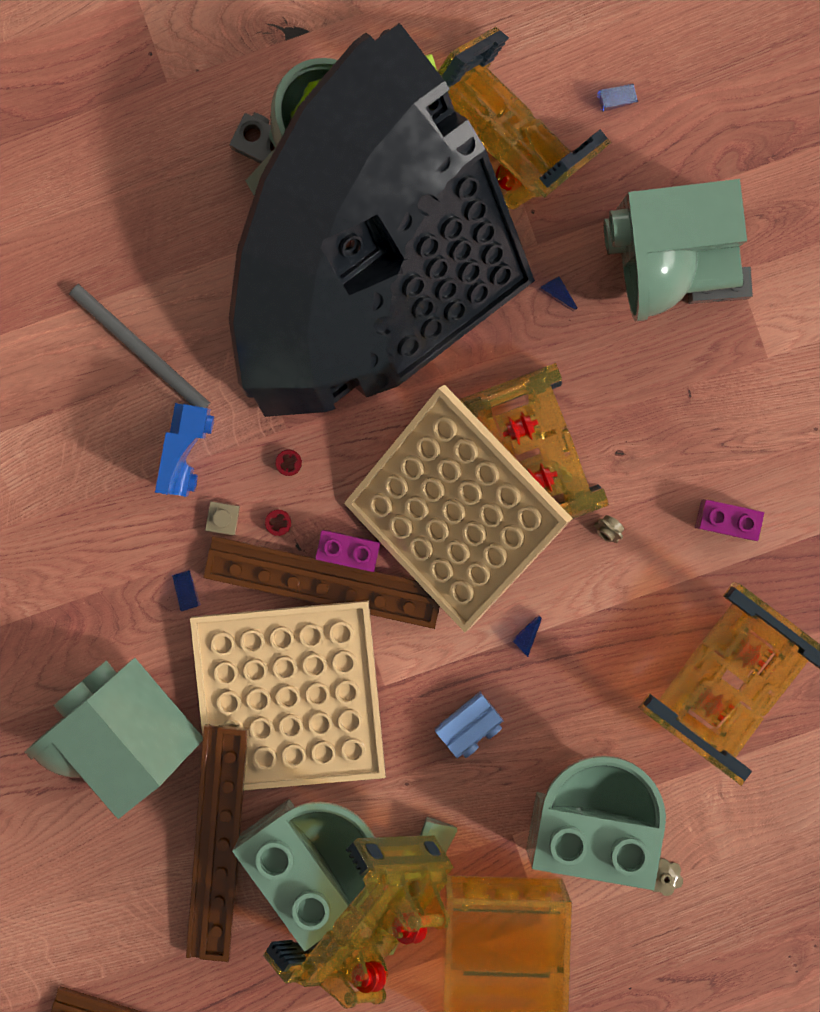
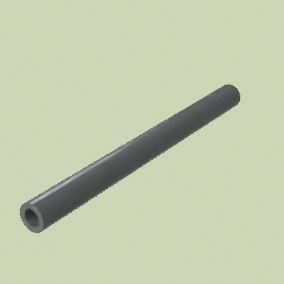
(138, 347)

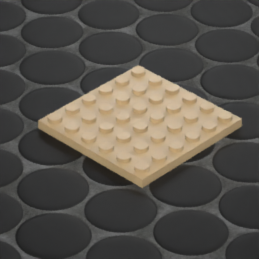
(456, 509)
(299, 686)

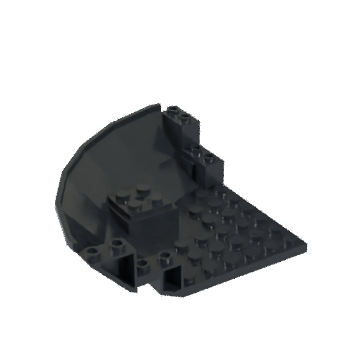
(424, 225)

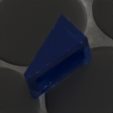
(617, 97)
(558, 291)
(186, 590)
(526, 637)

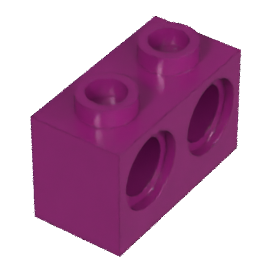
(729, 520)
(348, 550)

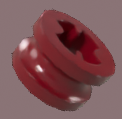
(279, 460)
(273, 514)

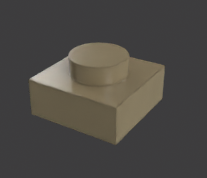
(222, 518)

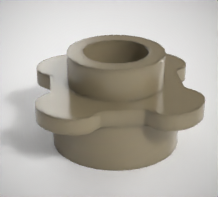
(609, 529)

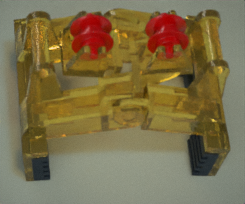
(540, 427)

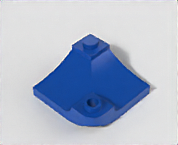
(187, 427)

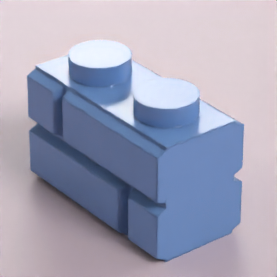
(469, 725)

